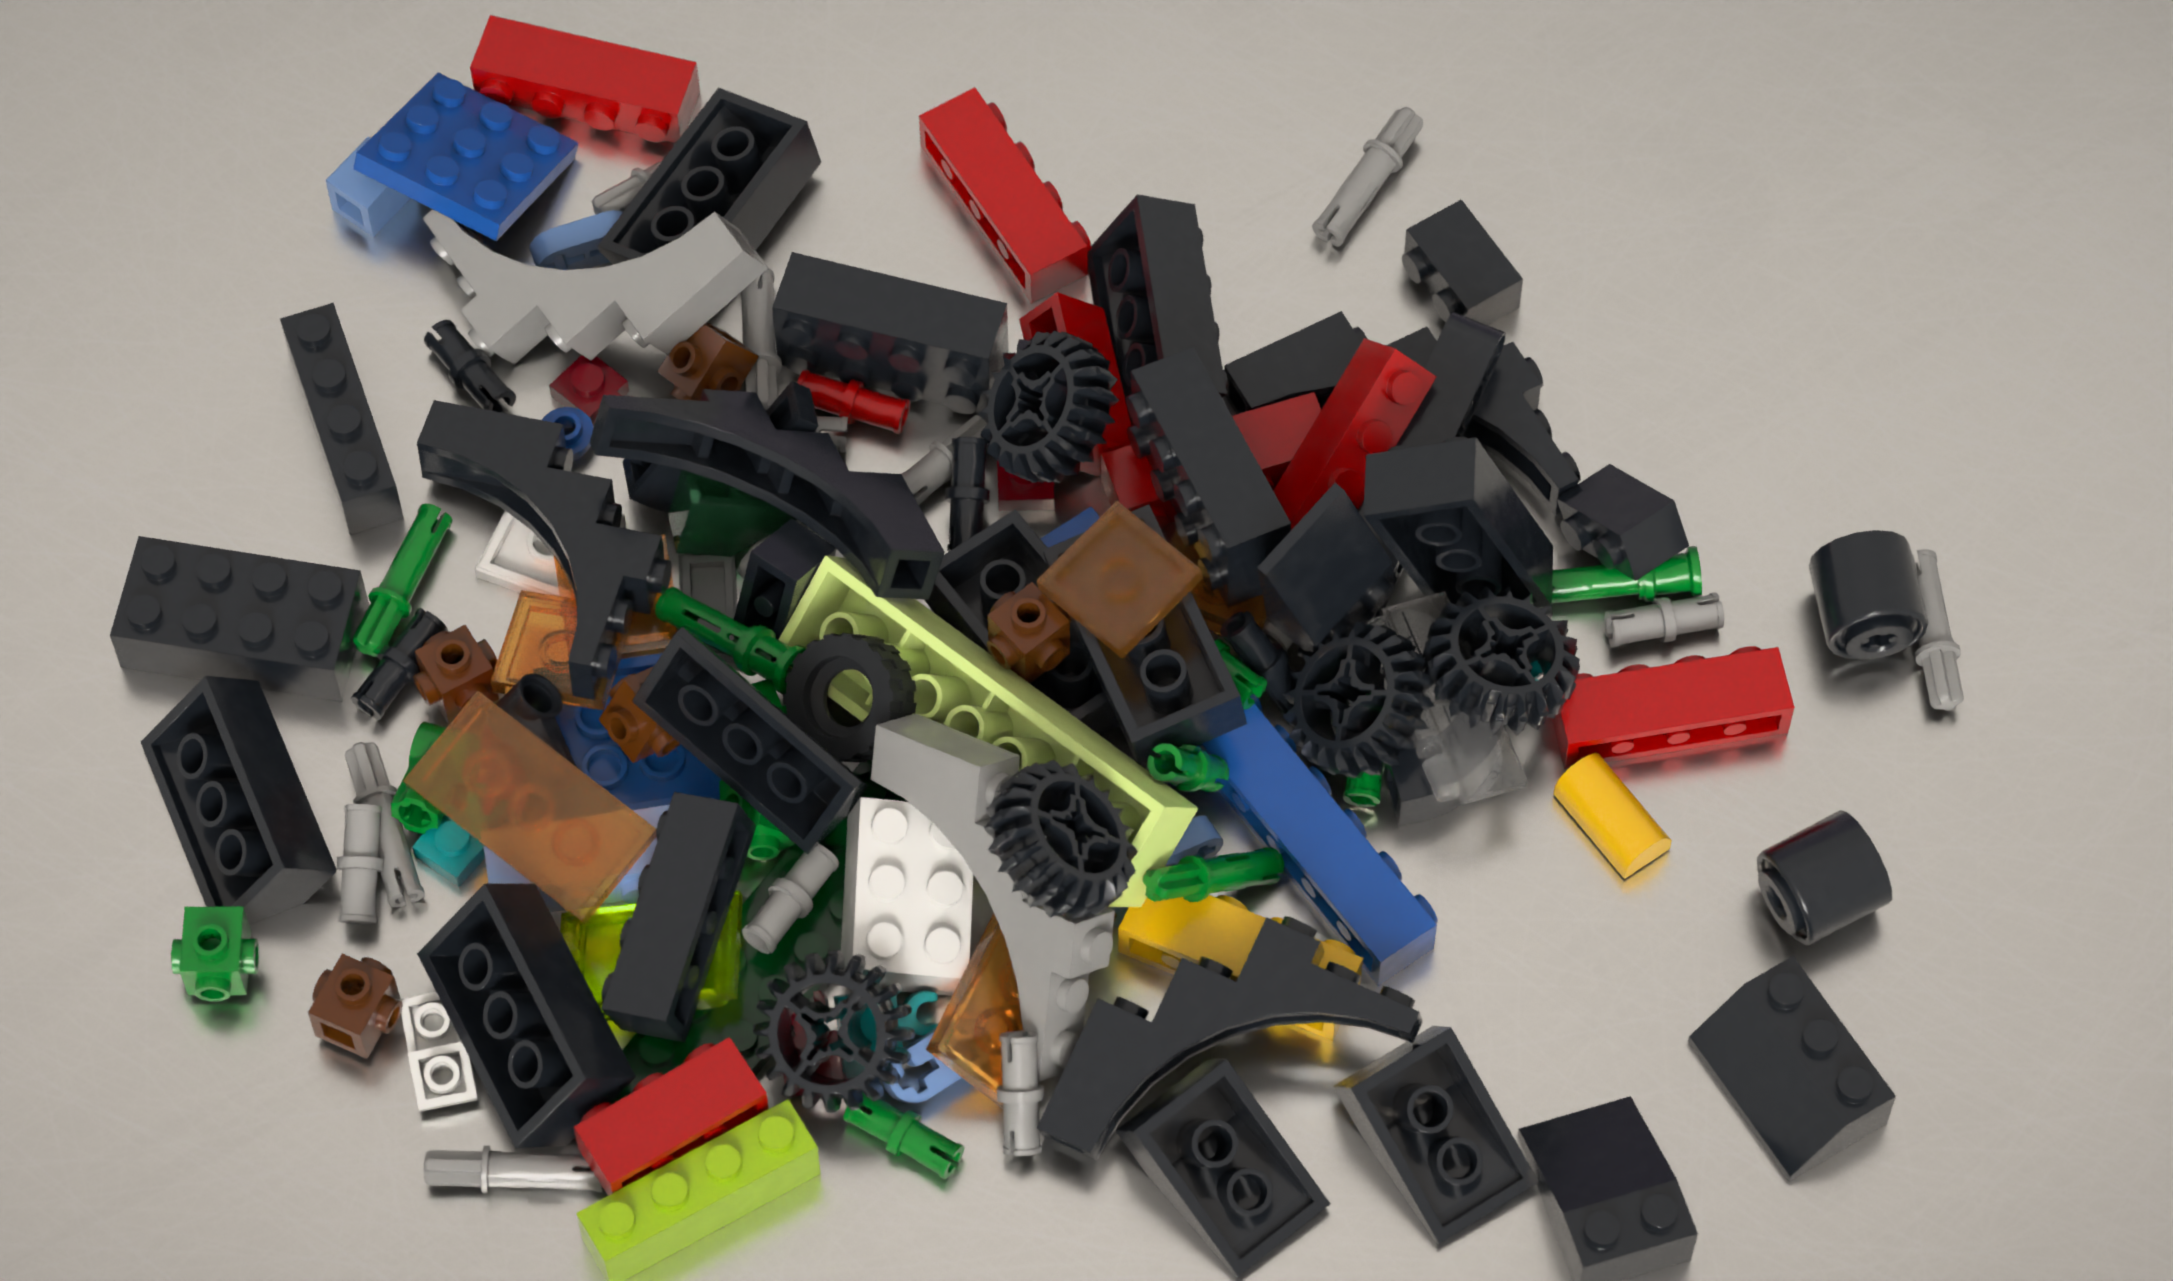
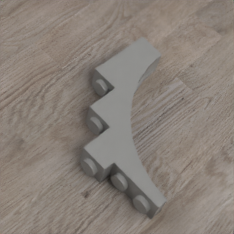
(652, 297)
(952, 784)

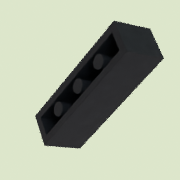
(342, 418)
(678, 916)

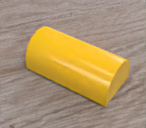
(1611, 815)

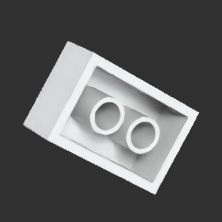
(905, 898)

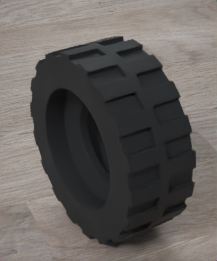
(818, 666)

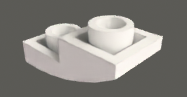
(436, 1055)

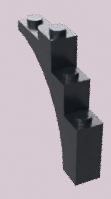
(1503, 423)
(800, 472)
(529, 475)
(1279, 985)

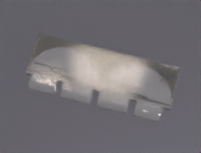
(1470, 760)

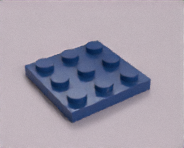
(466, 156)
(636, 784)

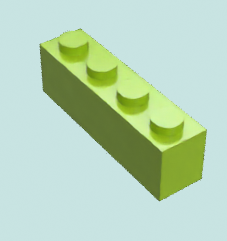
(699, 1193)

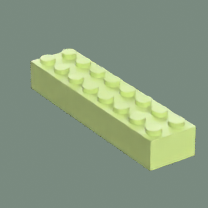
(979, 697)

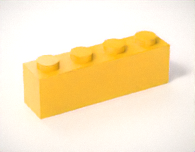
(1213, 928)

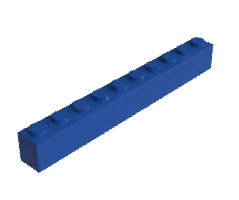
(1320, 843)

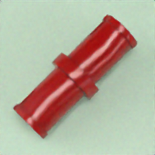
(856, 402)

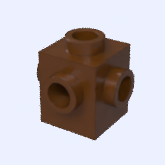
(707, 361)
(1028, 632)
(453, 670)
(630, 726)
(355, 1004)

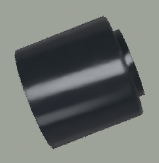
(1868, 594)
(1823, 878)

